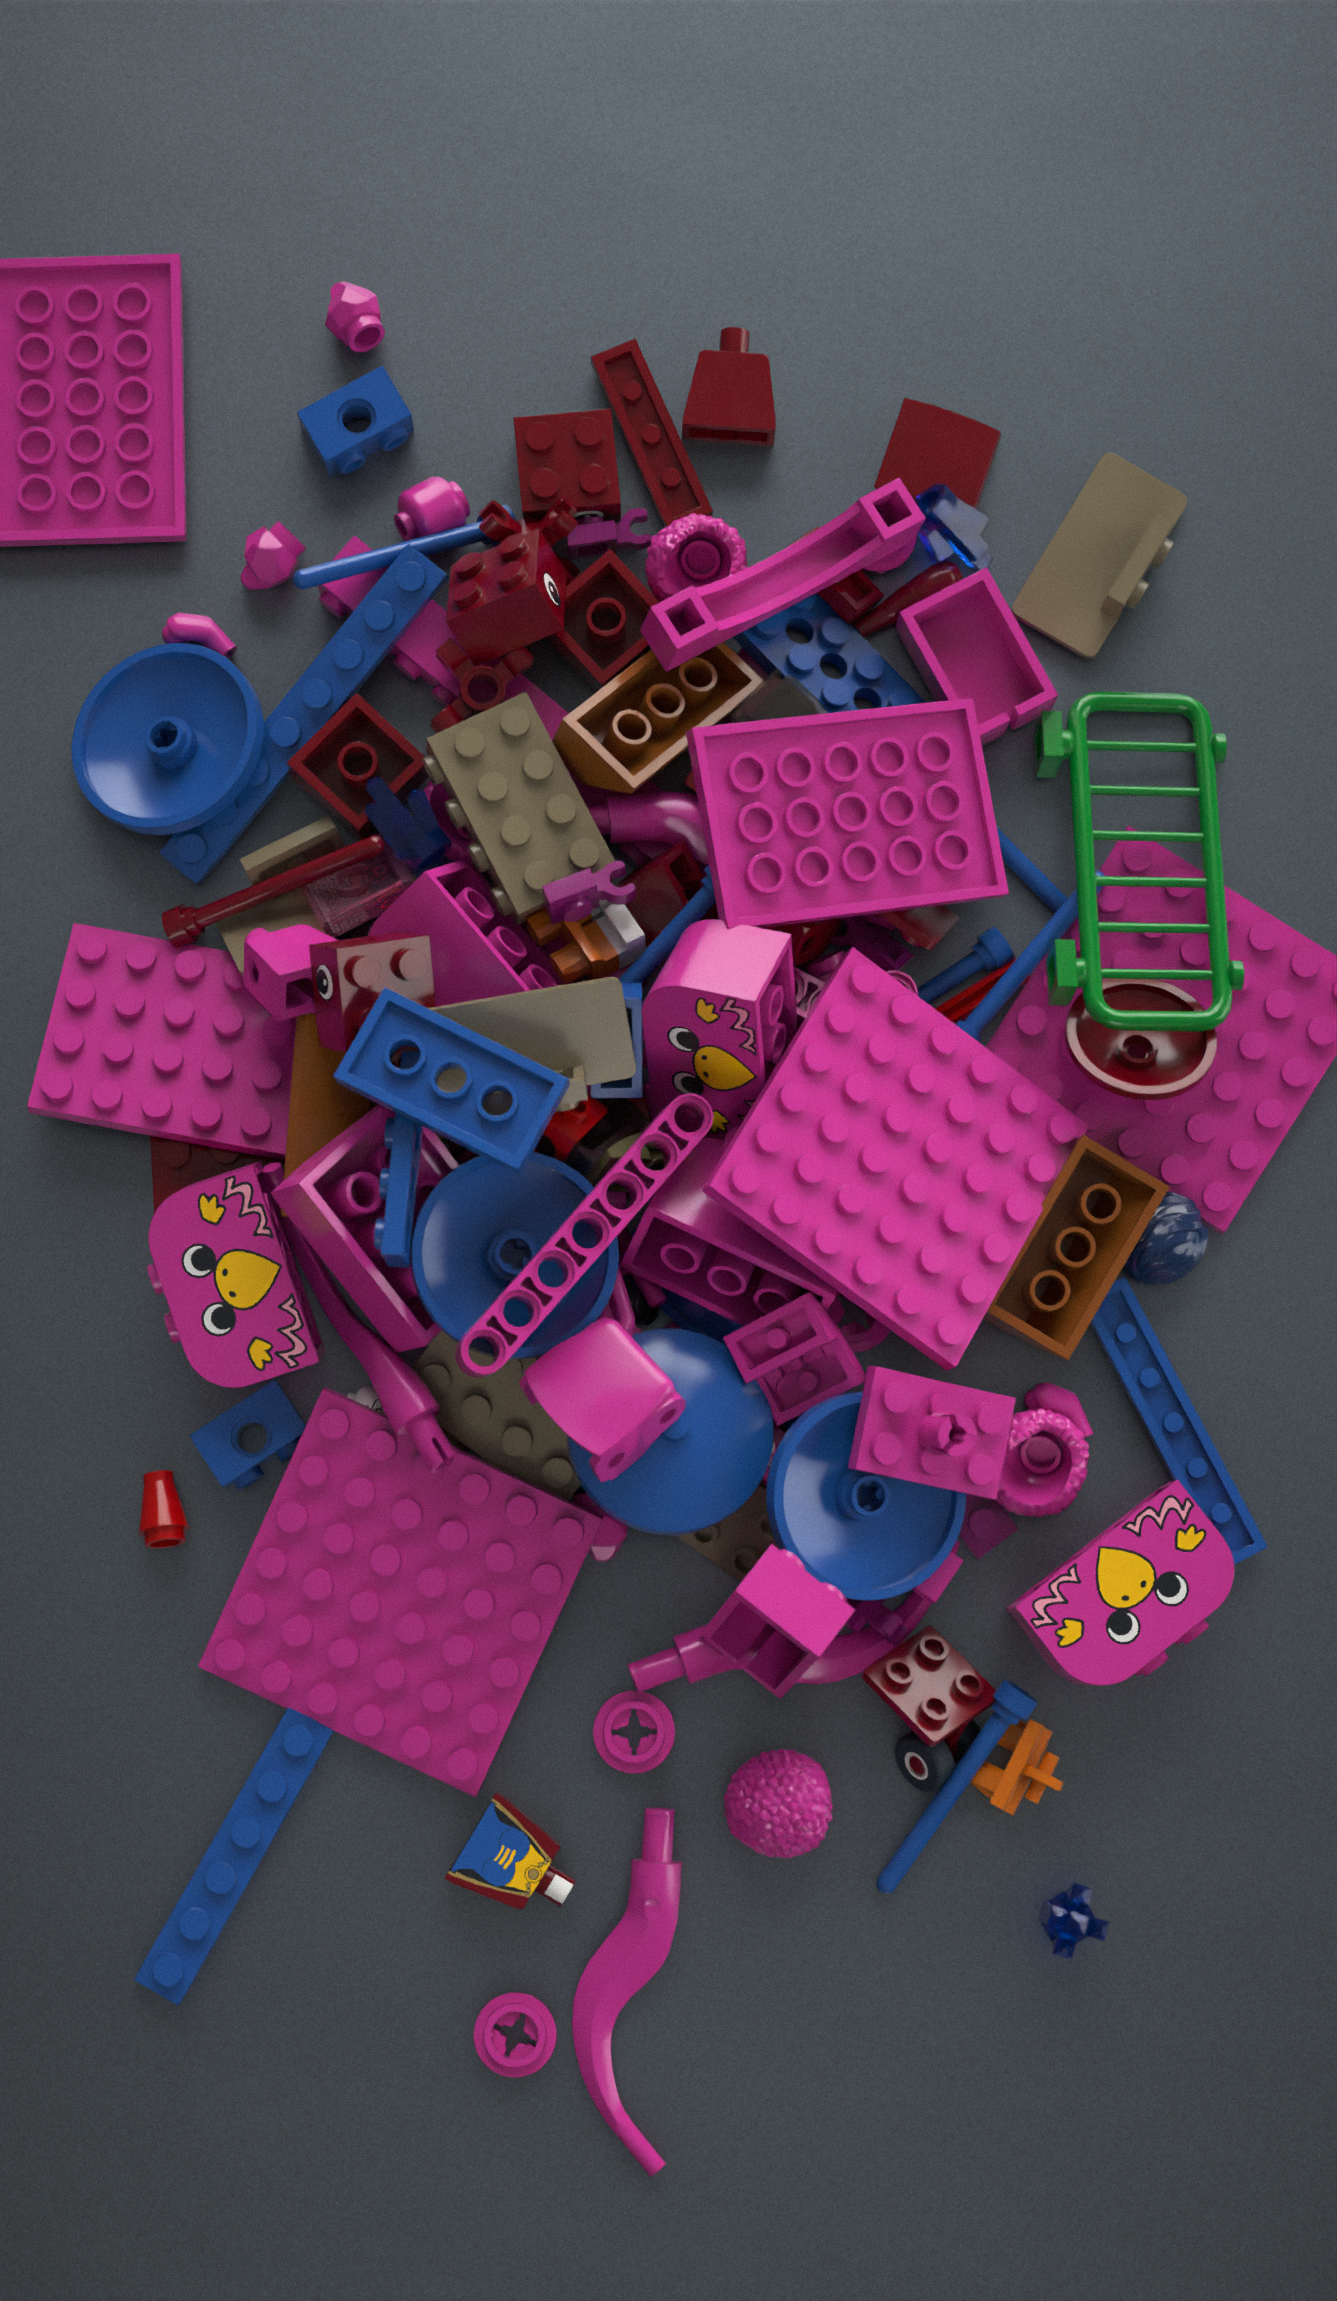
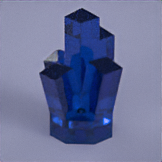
(952, 526)
(414, 841)
(1070, 1920)

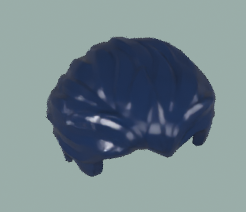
(1169, 1243)

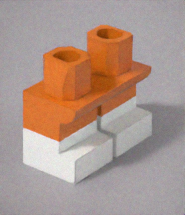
(595, 944)

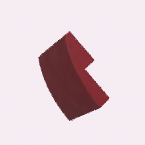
(939, 448)

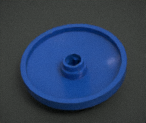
(167, 739)
(483, 1231)
(706, 1458)
(850, 1525)

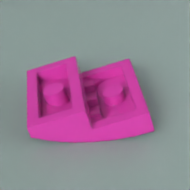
(795, 1357)

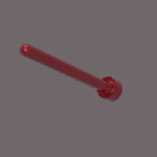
(186, 923)

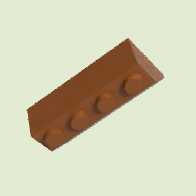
(644, 714)
(318, 1104)
(1075, 1248)

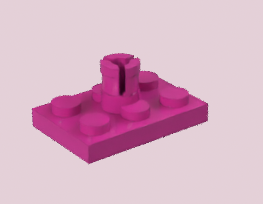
(931, 1432)

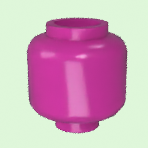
(430, 508)

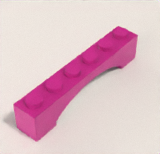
(720, 610)

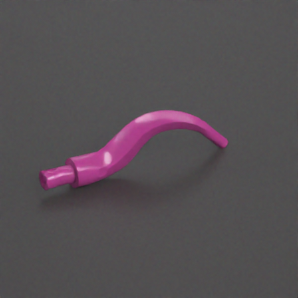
(653, 817)
(399, 1388)
(842, 1658)
(624, 1966)

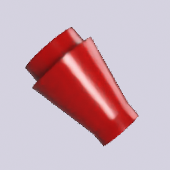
(162, 1514)

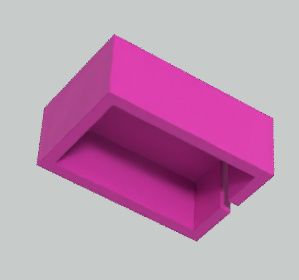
(975, 649)
(792, 1602)

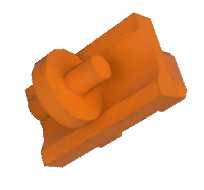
(1009, 1785)

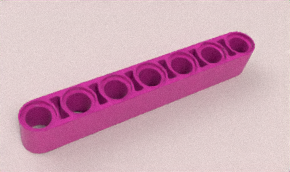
(605, 1220)

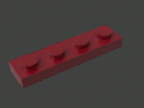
(650, 433)

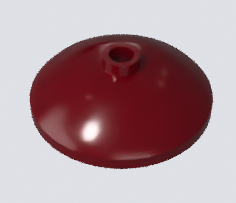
(1140, 1062)

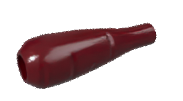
(920, 587)

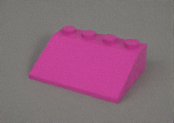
(336, 1209)

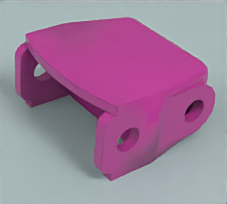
(604, 1395)

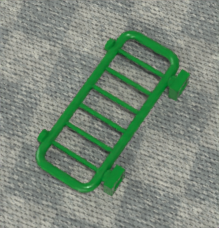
(1066, 971)

